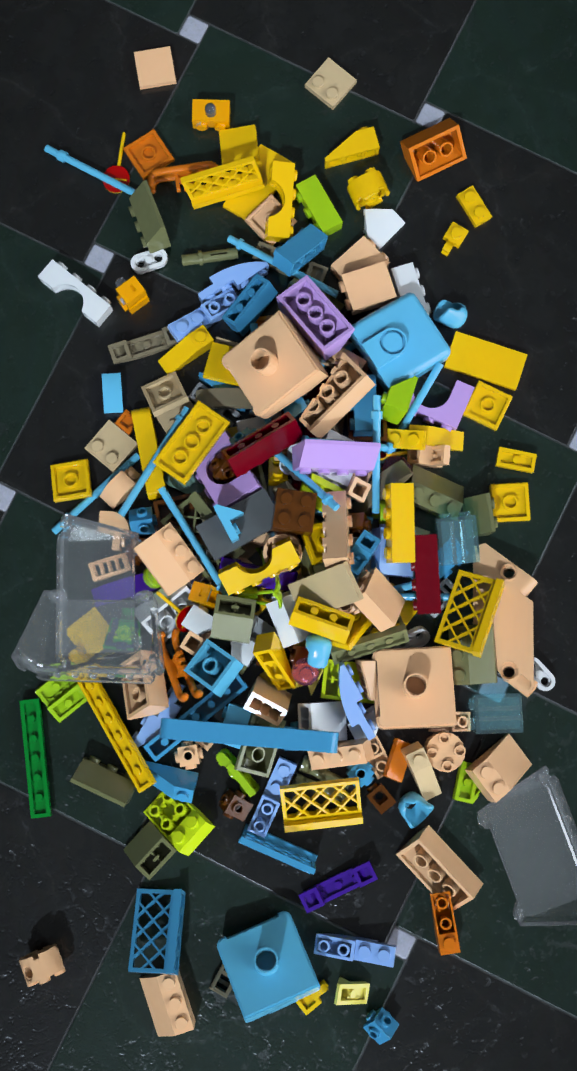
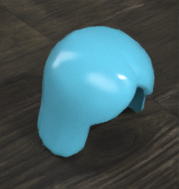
(450, 314)
(318, 650)
(418, 812)

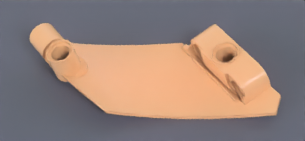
(512, 619)

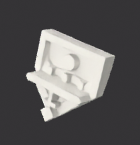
(381, 225)

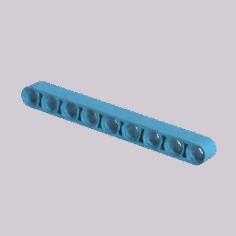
(249, 735)

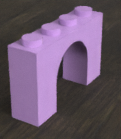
(451, 412)
(228, 493)

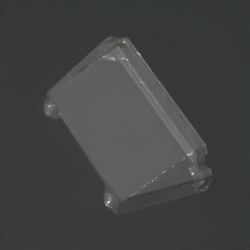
(94, 593)
(37, 647)
(537, 849)

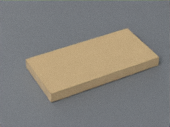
(329, 587)

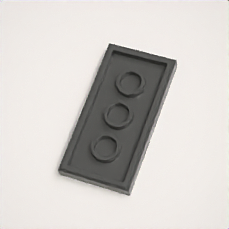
(254, 523)

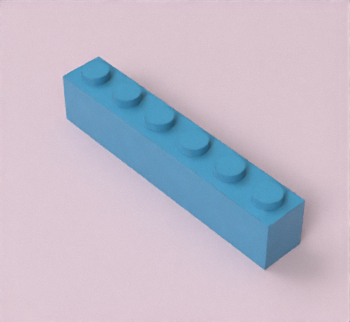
(201, 712)

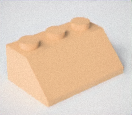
(169, 559)
(145, 699)
(168, 1004)

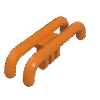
(174, 173)
(176, 666)

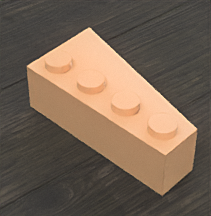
(336, 397)
(336, 531)

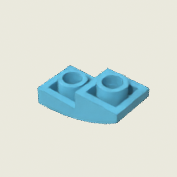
(112, 392)

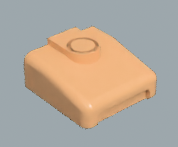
(274, 366)
(414, 688)

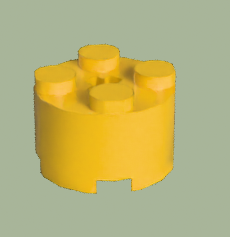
(367, 189)

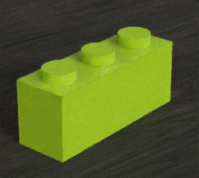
(318, 205)

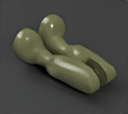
(321, 774)

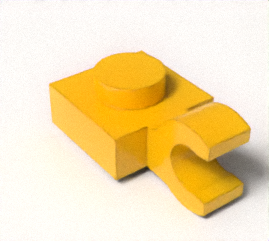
(454, 237)
(310, 1002)

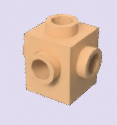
(194, 749)

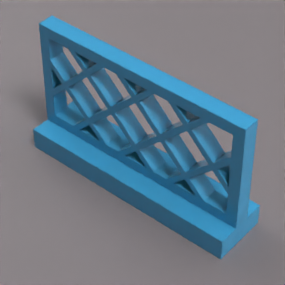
(280, 850)
(173, 935)

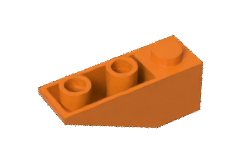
(444, 923)

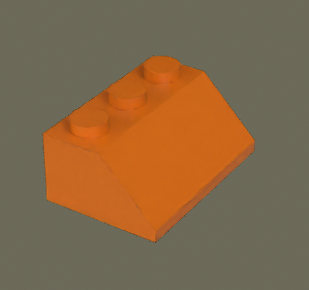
(434, 149)

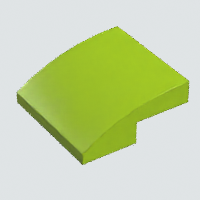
(61, 697)

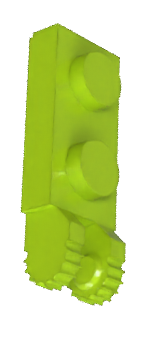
(247, 783)

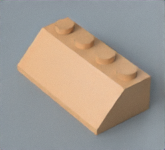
(439, 867)

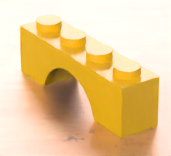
(282, 178)
(236, 577)

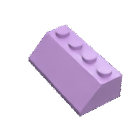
(315, 317)
(335, 456)

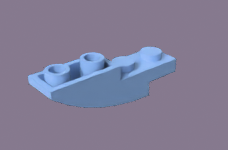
(236, 275)
(206, 315)
(350, 694)
(152, 723)
(271, 797)
(355, 948)

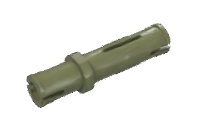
(209, 256)

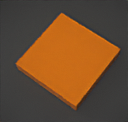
(148, 153)

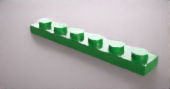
(35, 758)

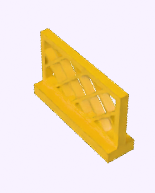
(223, 189)
(487, 613)
(322, 817)

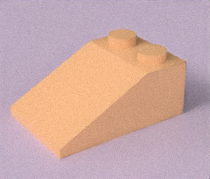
(499, 769)

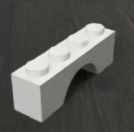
(58, 278)
(201, 622)

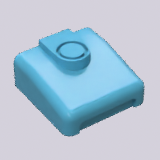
(399, 341)
(267, 966)

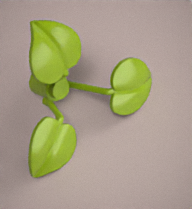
(252, 593)

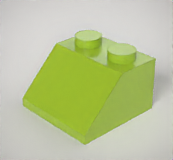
(397, 400)

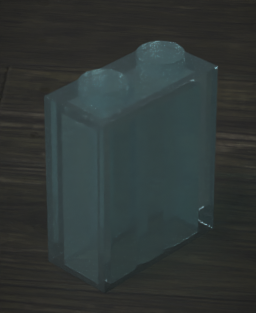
(457, 538)
(496, 713)

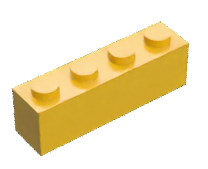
(399, 523)

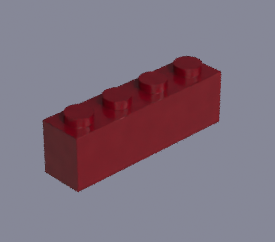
(262, 444)
(426, 575)

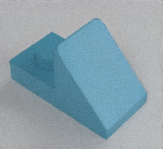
(226, 516)

